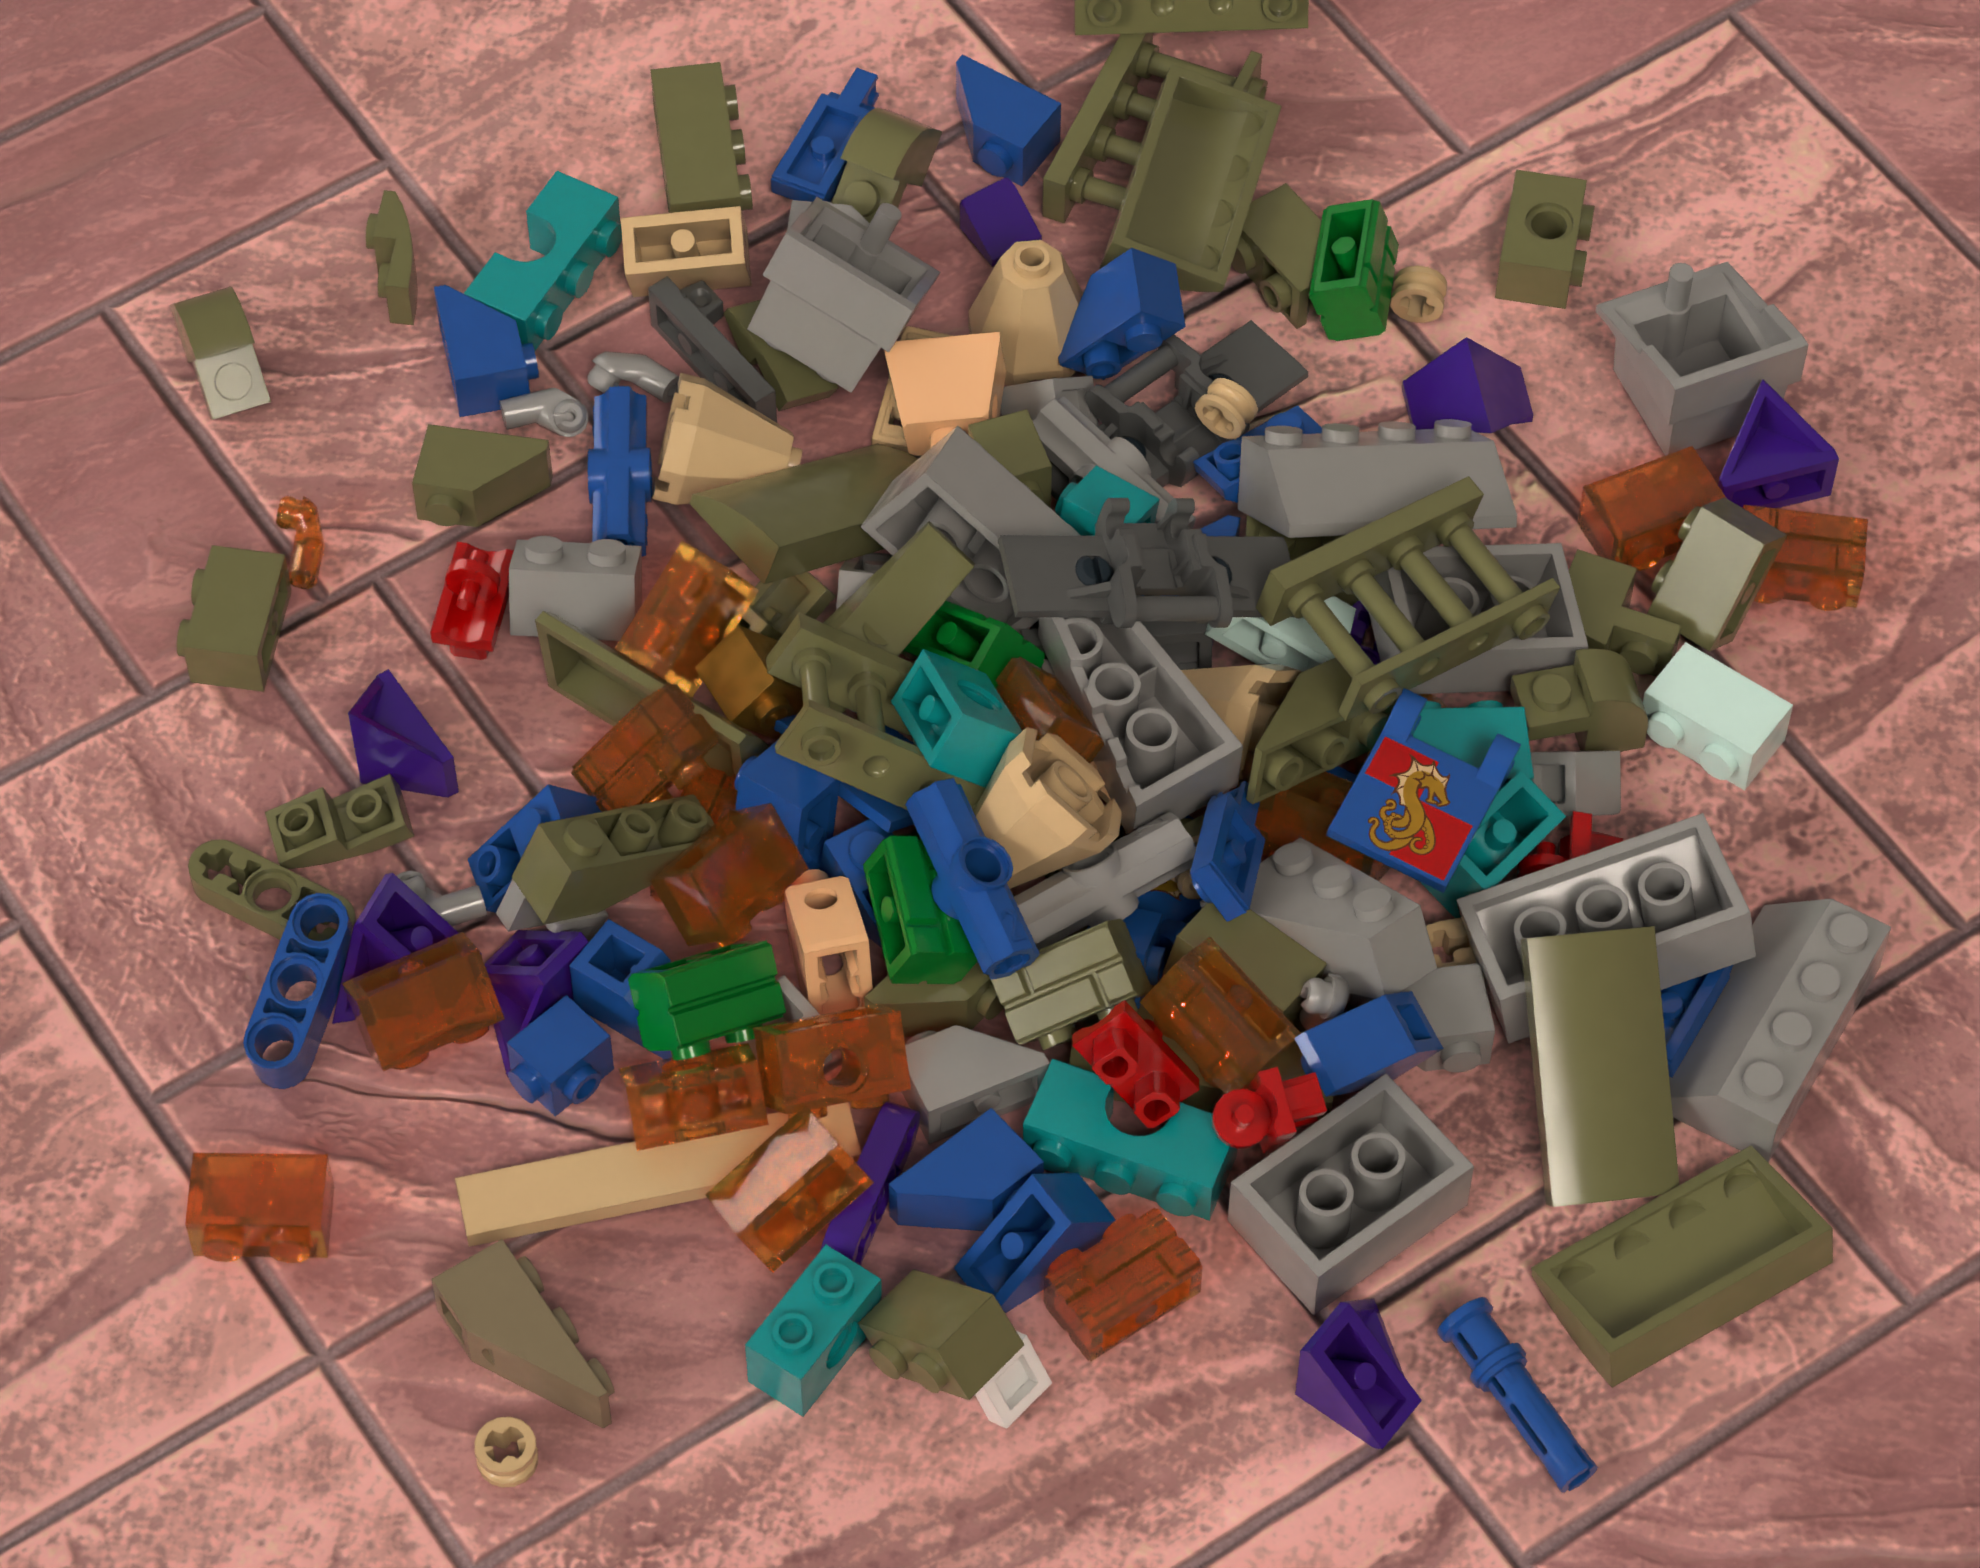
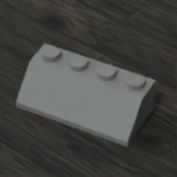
(1352, 477)
(1655, 879)
(1777, 1022)

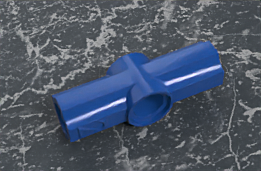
(620, 467)
(972, 879)

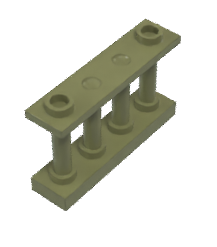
(1168, 16)
(1116, 98)
(1399, 542)
(862, 679)

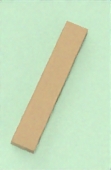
(614, 1180)

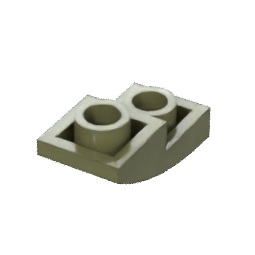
(392, 241)
(792, 380)
(328, 830)

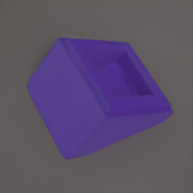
(996, 219)

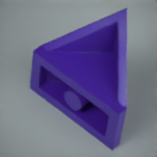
(1470, 387)
(1777, 457)
(399, 741)
(387, 930)
(531, 977)
(1355, 1375)

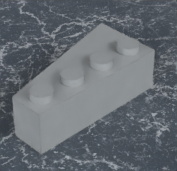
(1157, 731)

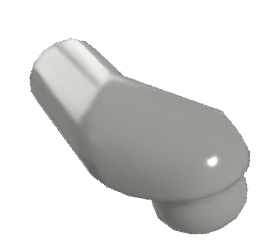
(635, 368)
(547, 408)
(452, 907)
(1323, 999)

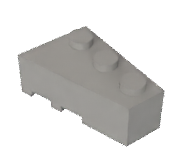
(1344, 919)

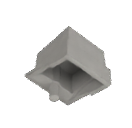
(840, 291)
(1699, 352)

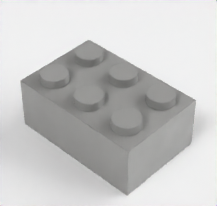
(972, 505)
(1493, 669)
(1349, 1193)

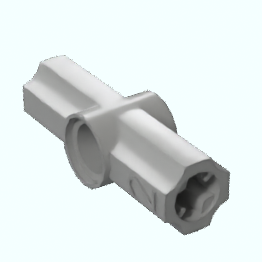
(1079, 445)
(1108, 882)

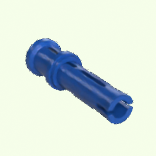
(1501, 1370)

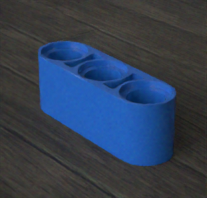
(303, 1020)

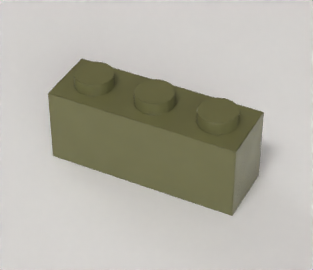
(697, 140)

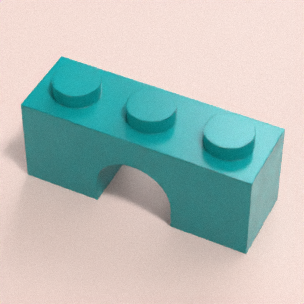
(575, 231)
(1176, 1167)

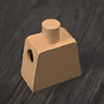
(945, 385)
(826, 922)

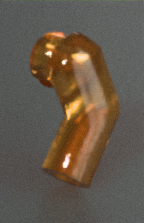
(308, 541)

